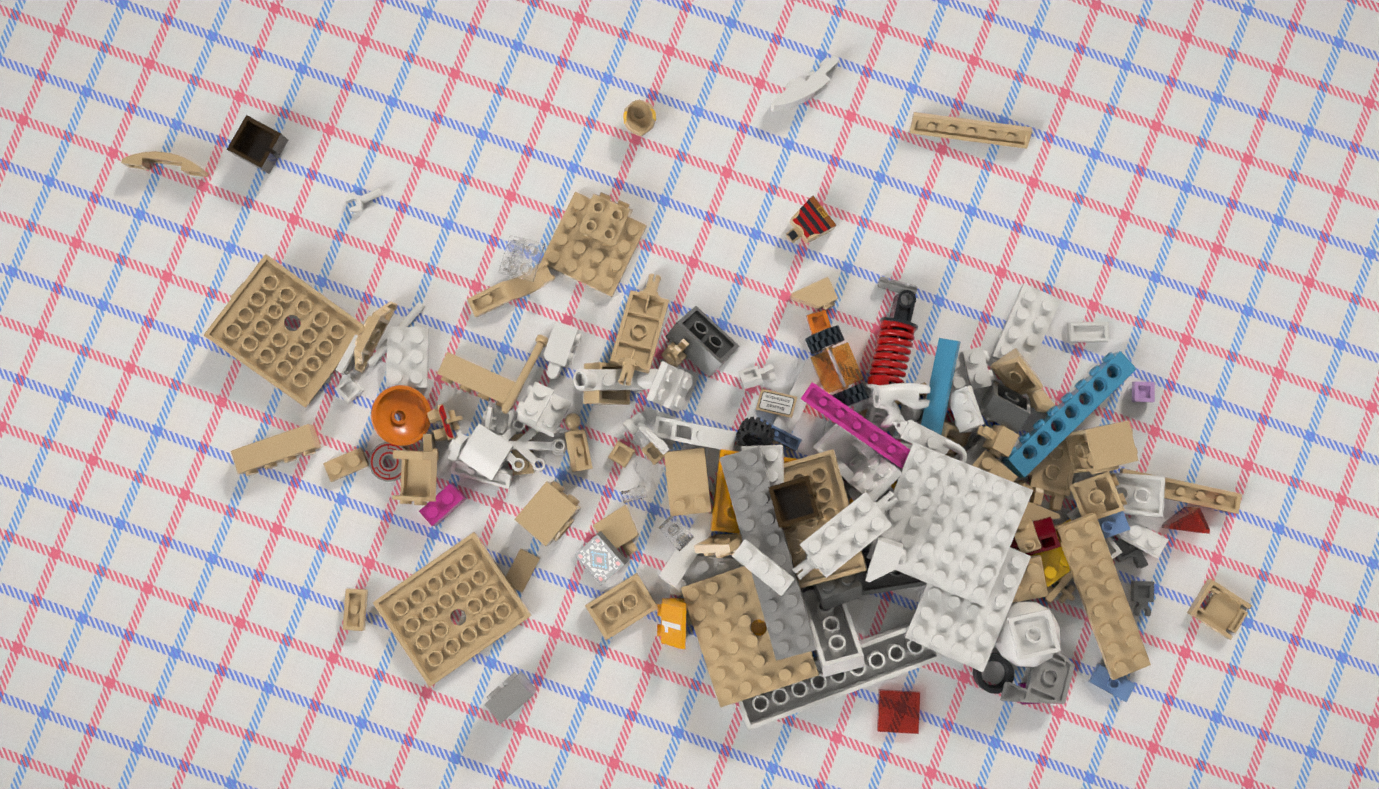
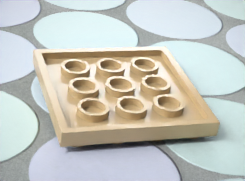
(586, 257)

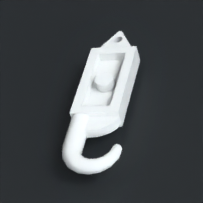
(914, 432)

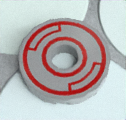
(378, 466)

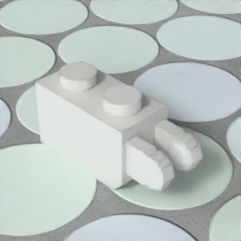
(560, 348)

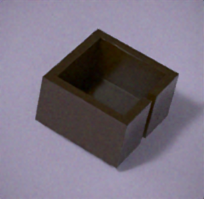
(257, 144)
(795, 502)

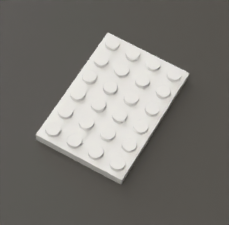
(961, 626)

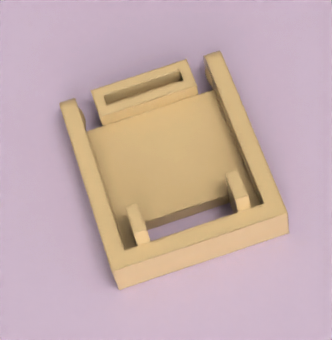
(1221, 610)

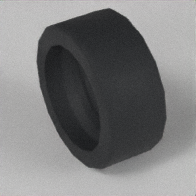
(1008, 677)

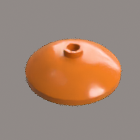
(411, 408)

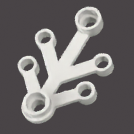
(524, 444)

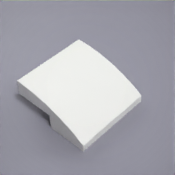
(485, 451)

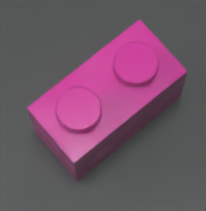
(444, 505)

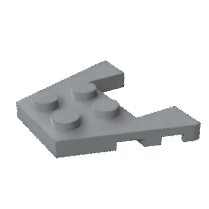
(1045, 683)

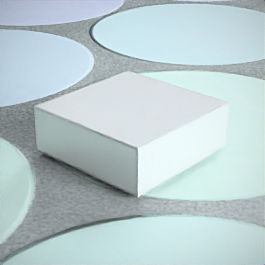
(349, 389)

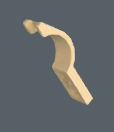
(509, 290)

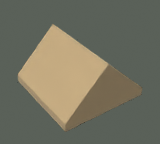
(1016, 373)

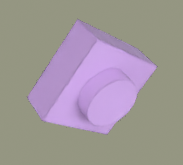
(1143, 392)

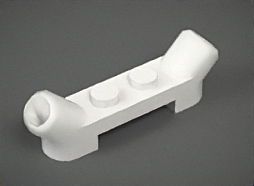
(608, 380)

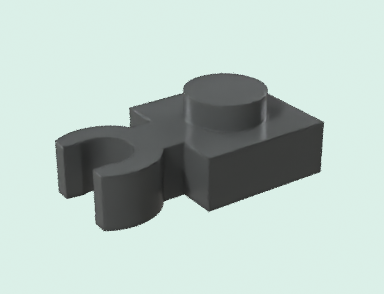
(1142, 593)

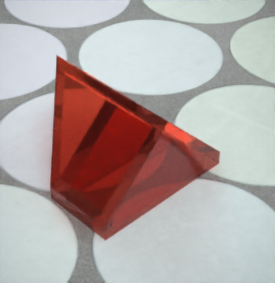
(1188, 519)

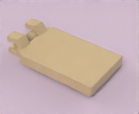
(1052, 477)

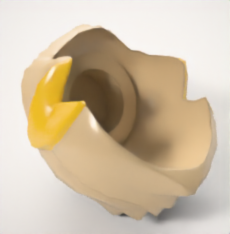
(639, 117)

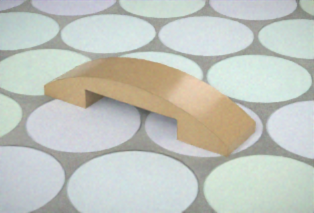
(143, 160)

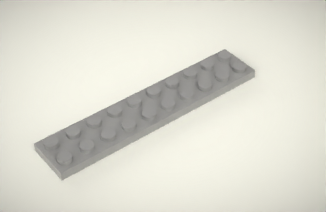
(749, 492)

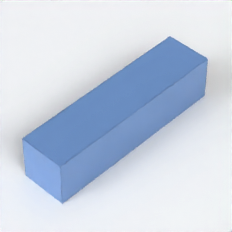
(785, 438)

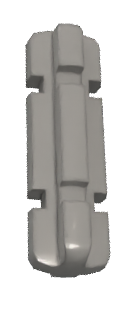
(895, 286)

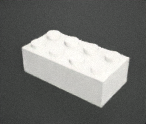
(834, 636)

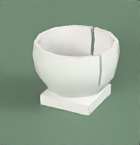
(1028, 634)

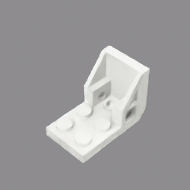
(858, 462)

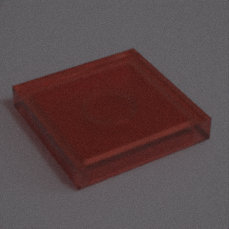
(898, 711)

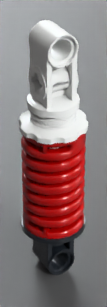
(890, 351)

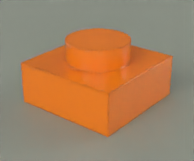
(818, 321)

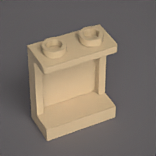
(417, 476)

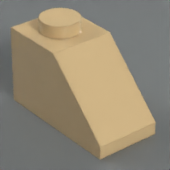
(817, 295)

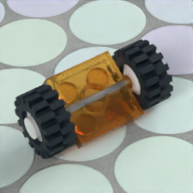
(836, 366)

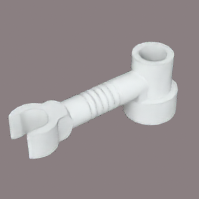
(637, 424)

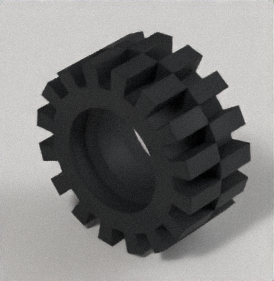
(756, 427)

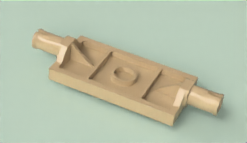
(639, 330)

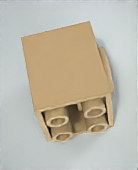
(1102, 448)
(549, 513)

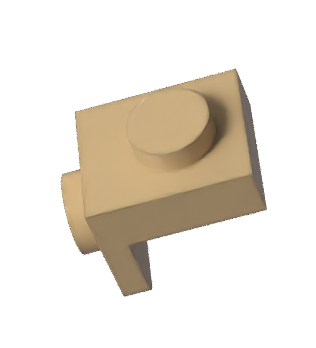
(1027, 537)

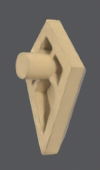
(1040, 401)

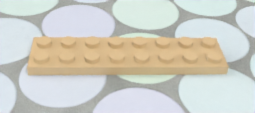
(1102, 596)

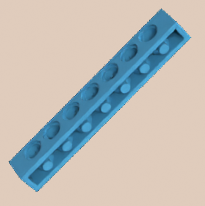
(1120, 370)

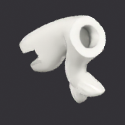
(906, 393)

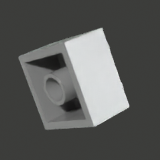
(506, 700)

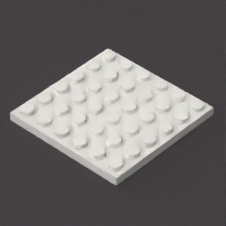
(953, 522)

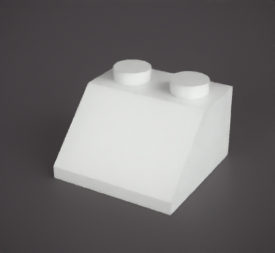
(885, 558)

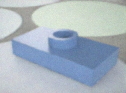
(1113, 524)
(1119, 687)

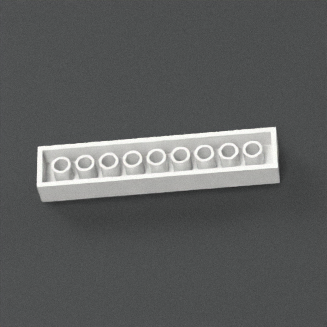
(884, 658)

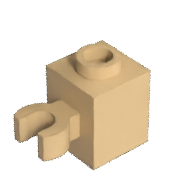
(998, 440)

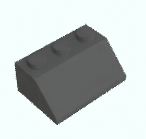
(707, 341)

